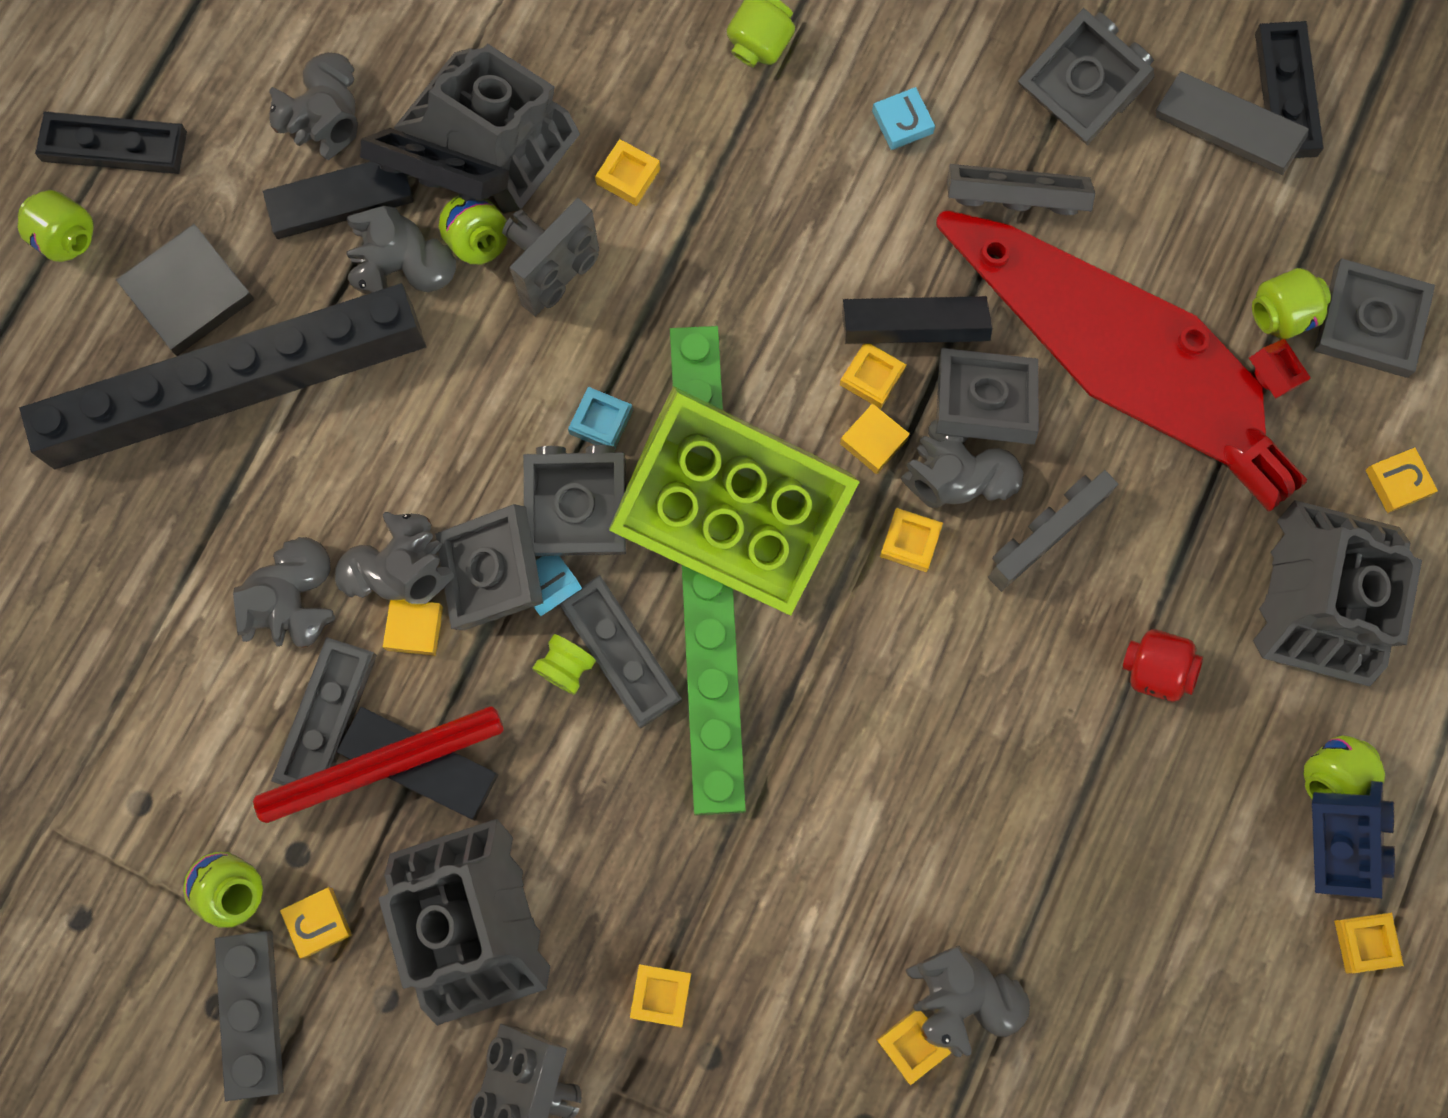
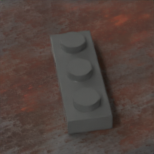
(1020, 189)
(1050, 528)
(248, 1016)

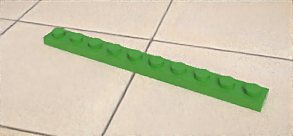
(709, 622)

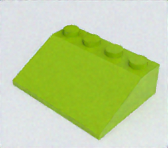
(733, 501)

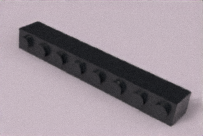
(222, 377)

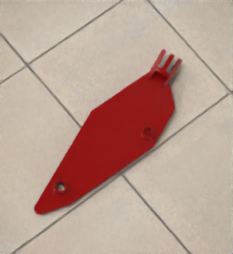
(1132, 351)

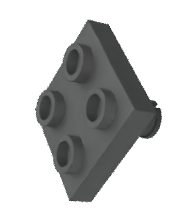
(551, 254)
(524, 1079)

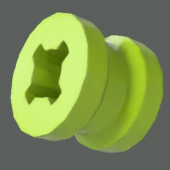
(564, 664)

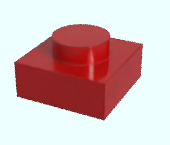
(1279, 368)

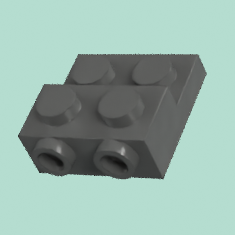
(1088, 75)
(574, 500)

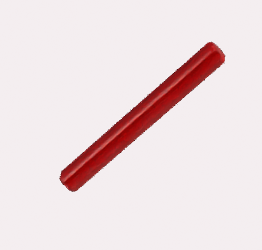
(377, 764)

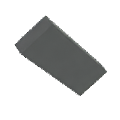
(1232, 123)
(620, 652)
(325, 711)

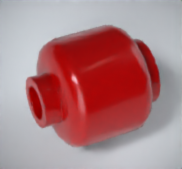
(1163, 665)

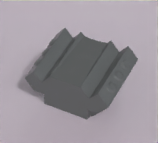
(496, 114)
(1338, 594)
(462, 923)

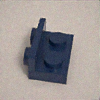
(1350, 842)

